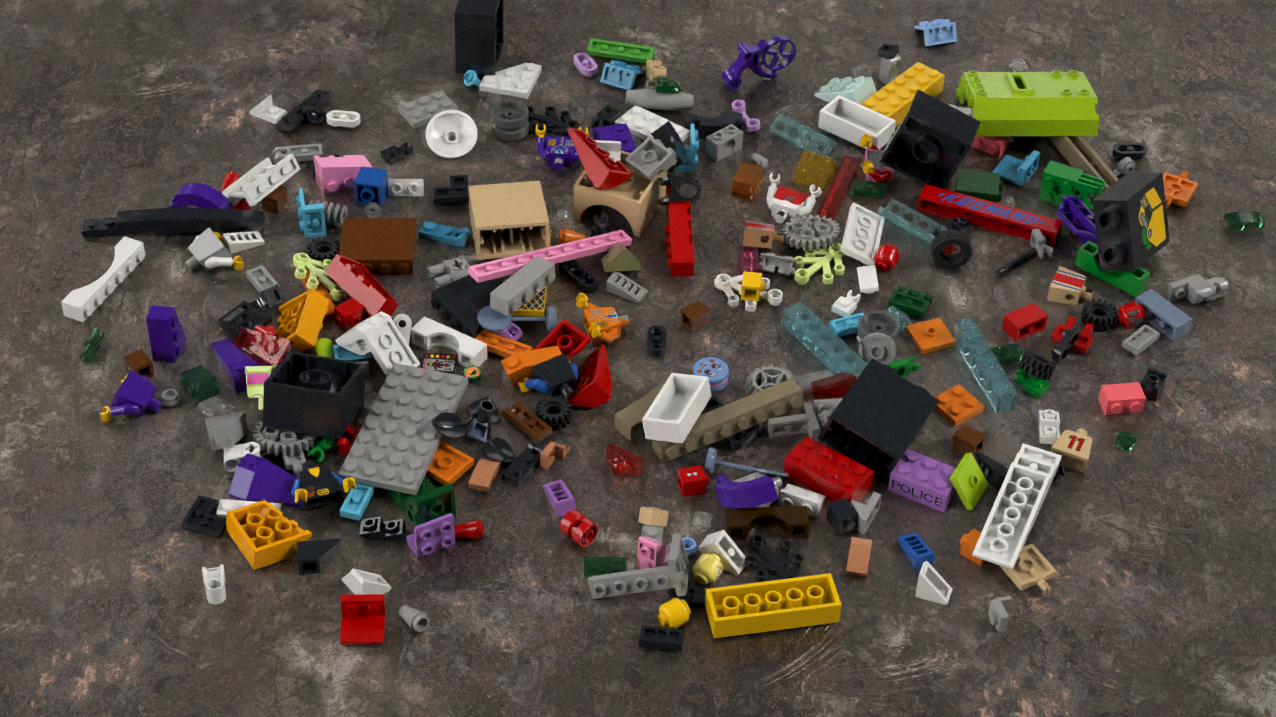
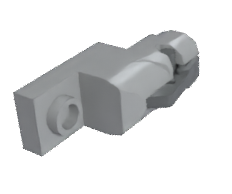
(1197, 289)

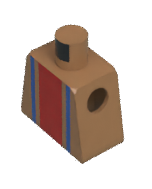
(754, 234)

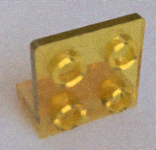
(814, 170)

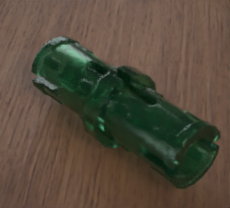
(92, 345)

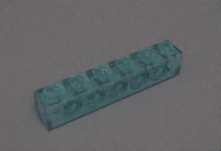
(821, 340)
(984, 365)

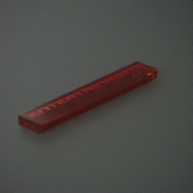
(839, 187)

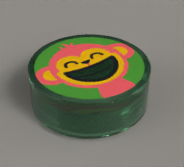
(473, 373)

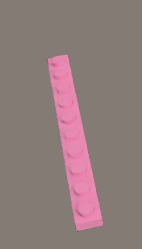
(554, 254)

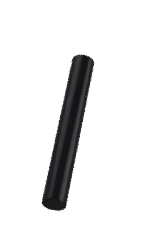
(1015, 262)

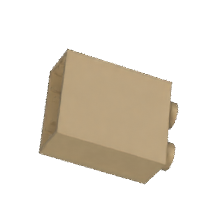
(508, 219)

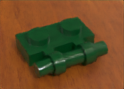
(911, 301)

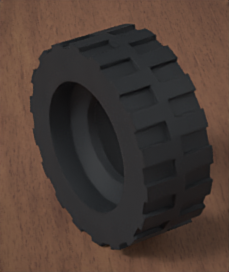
(954, 260)

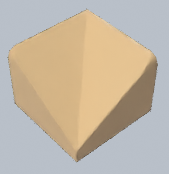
(653, 516)

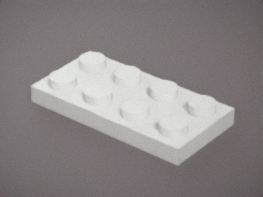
(643, 123)
(862, 234)

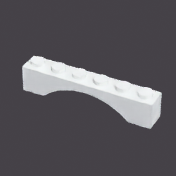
(83, 301)

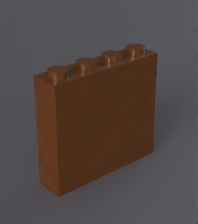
(380, 243)

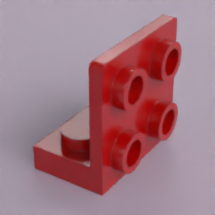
(362, 619)

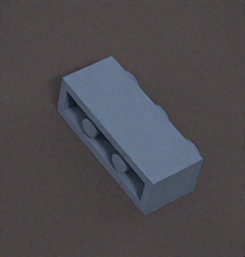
(1164, 315)

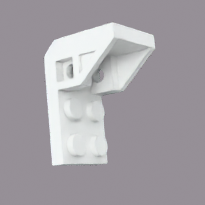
(382, 339)

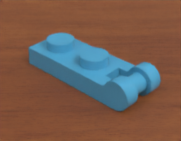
(445, 234)

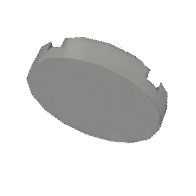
(879, 347)

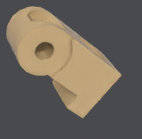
(654, 68)

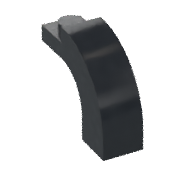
(671, 139)

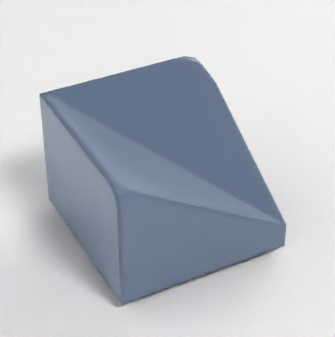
(476, 431)

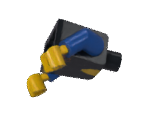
(552, 377)
(319, 486)

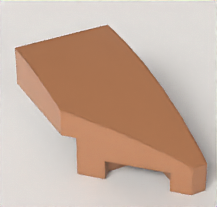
(552, 451)

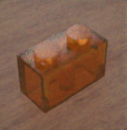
(747, 180)

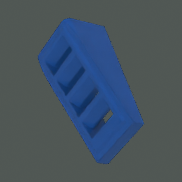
(913, 555)

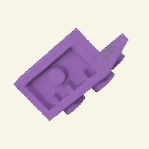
(432, 536)

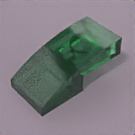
(1241, 219)

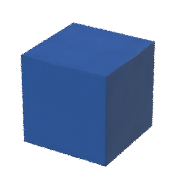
(371, 186)

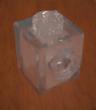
(560, 220)

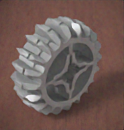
(765, 378)

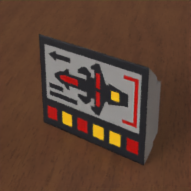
(440, 362)

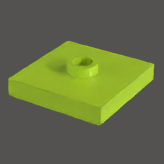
(969, 481)

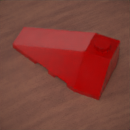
(598, 165)

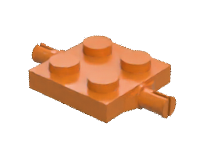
(1178, 188)

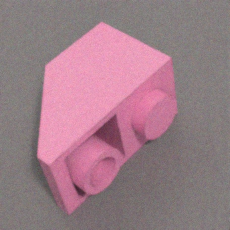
(651, 553)

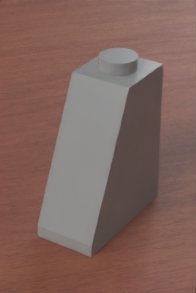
(226, 430)

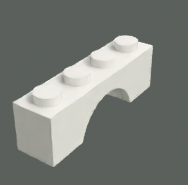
(432, 334)

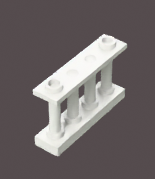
(261, 180)

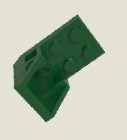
(427, 503)

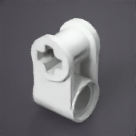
(235, 454)
(214, 584)

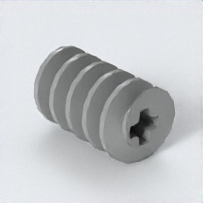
(333, 215)

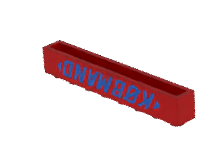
(988, 214)

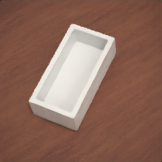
(853, 120)
(676, 408)

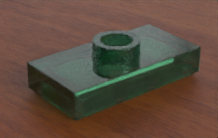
(868, 189)
(1008, 353)
(603, 565)

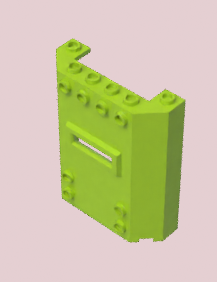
(1030, 103)

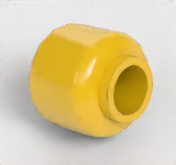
(674, 613)

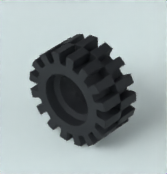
(316, 249)
(1093, 309)
(1037, 365)
(557, 405)

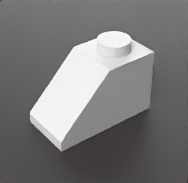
(726, 549)

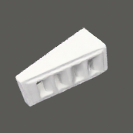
(242, 241)

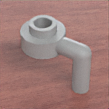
(1125, 165)

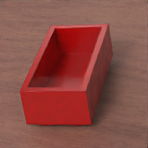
(827, 471)

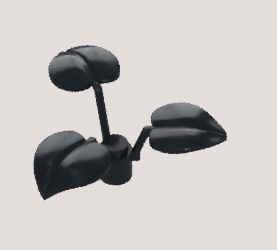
(484, 411)

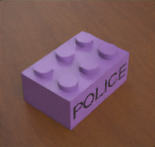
(923, 480)

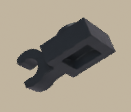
(269, 297)

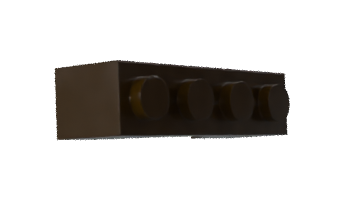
(790, 520)

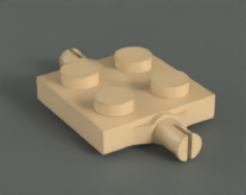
(1031, 570)

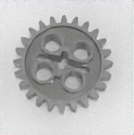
(811, 232)
(282, 440)

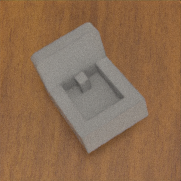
(998, 612)

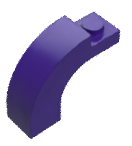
(199, 196)
(745, 494)

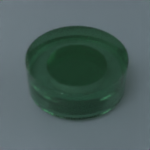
(1125, 441)

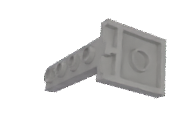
(671, 576)

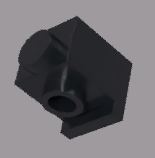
(1153, 383)

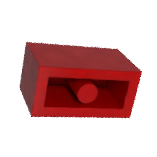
(1024, 322)

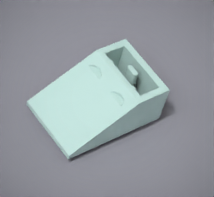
(854, 89)

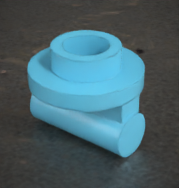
(470, 78)

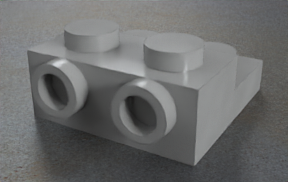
(651, 158)

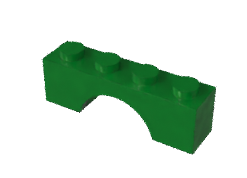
(1129, 281)

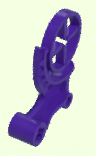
(750, 56)

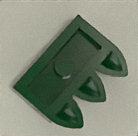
(665, 85)

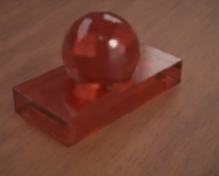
(623, 461)

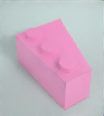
(338, 172)

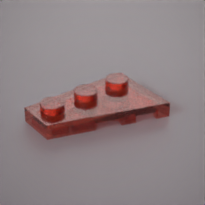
(262, 347)

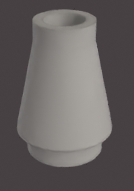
(414, 618)

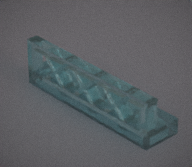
(806, 131)
(899, 220)

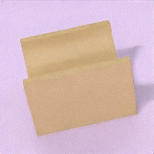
(634, 198)

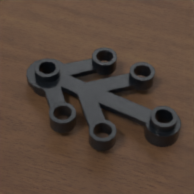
(552, 122)
(758, 545)

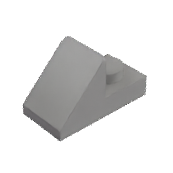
(866, 511)

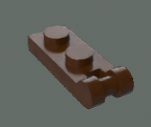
(527, 421)

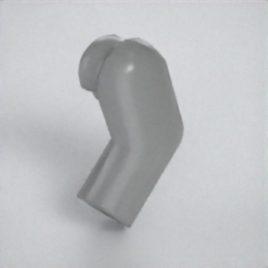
(760, 160)

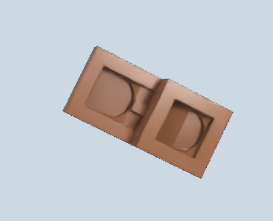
(484, 474)
(859, 556)

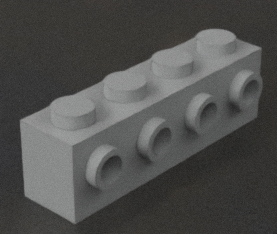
(522, 286)

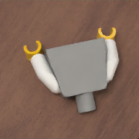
(211, 253)

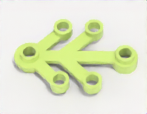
(833, 252)
(303, 262)

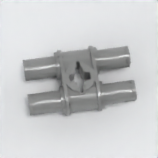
(453, 270)

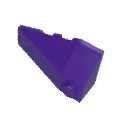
(233, 363)
(262, 480)

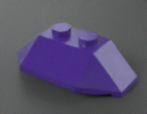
(1078, 218)

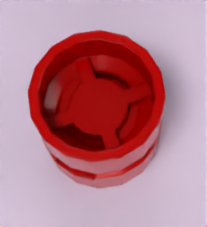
(579, 528)

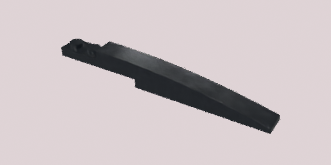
(173, 221)

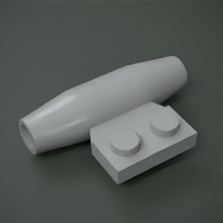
(650, 99)

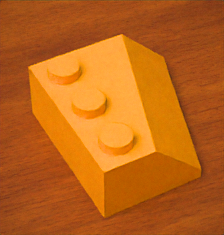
(303, 319)
(264, 533)

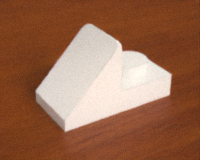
(268, 112)

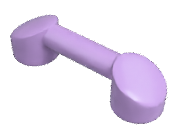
(752, 124)

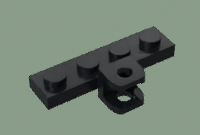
(306, 110)

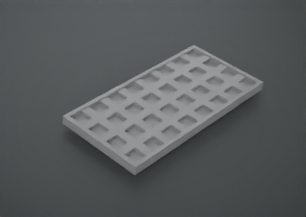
(398, 432)

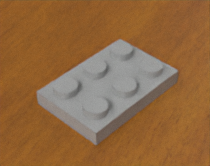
(422, 110)

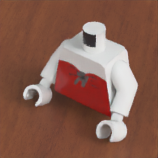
(789, 203)

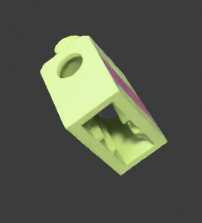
(255, 381)

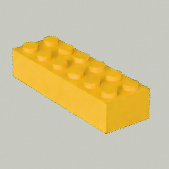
(897, 95)
(772, 605)

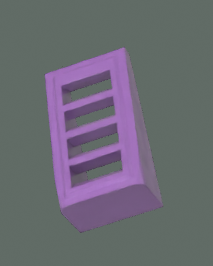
(561, 500)

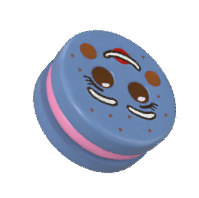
(715, 370)

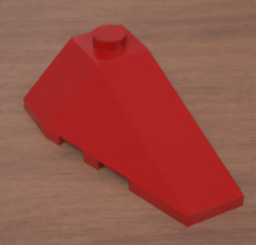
(567, 338)
(595, 382)

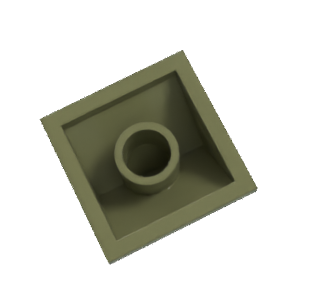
(620, 259)

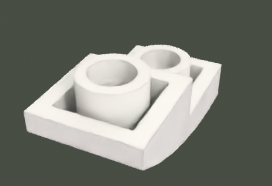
(867, 279)
(1048, 426)

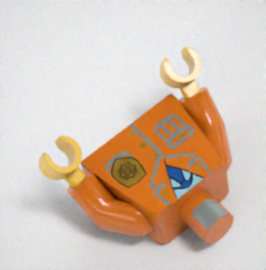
(601, 322)

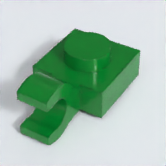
(905, 366)
(1031, 384)
(323, 443)

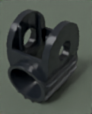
(676, 182)

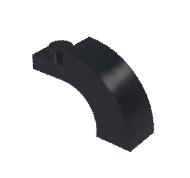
(708, 126)

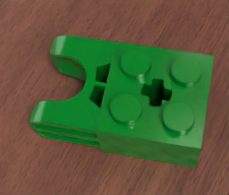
(1066, 180)

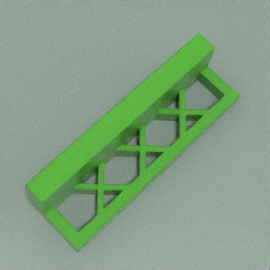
(620, 50)

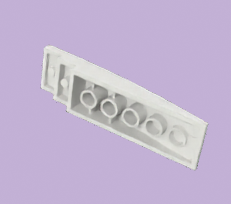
(1017, 506)

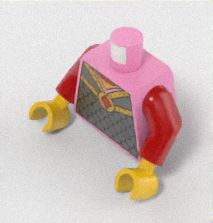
(873, 169)

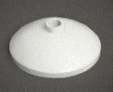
(447, 125)

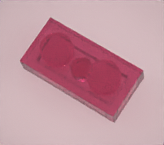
(748, 259)

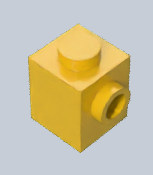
(752, 286)

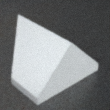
(365, 582)
(932, 585)

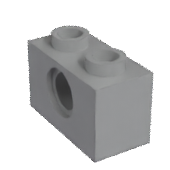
(724, 142)

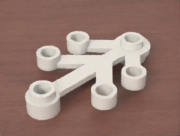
(727, 283)

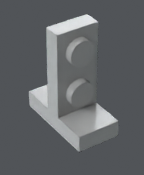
(795, 424)

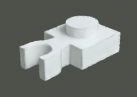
(847, 305)

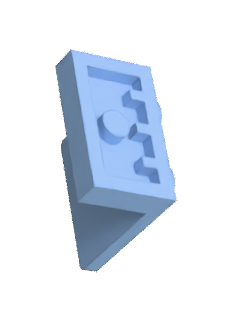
(938, 31)

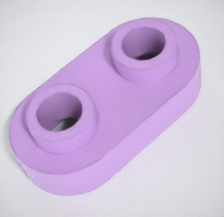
(585, 64)

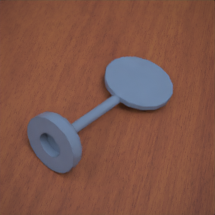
(496, 321)
(711, 461)

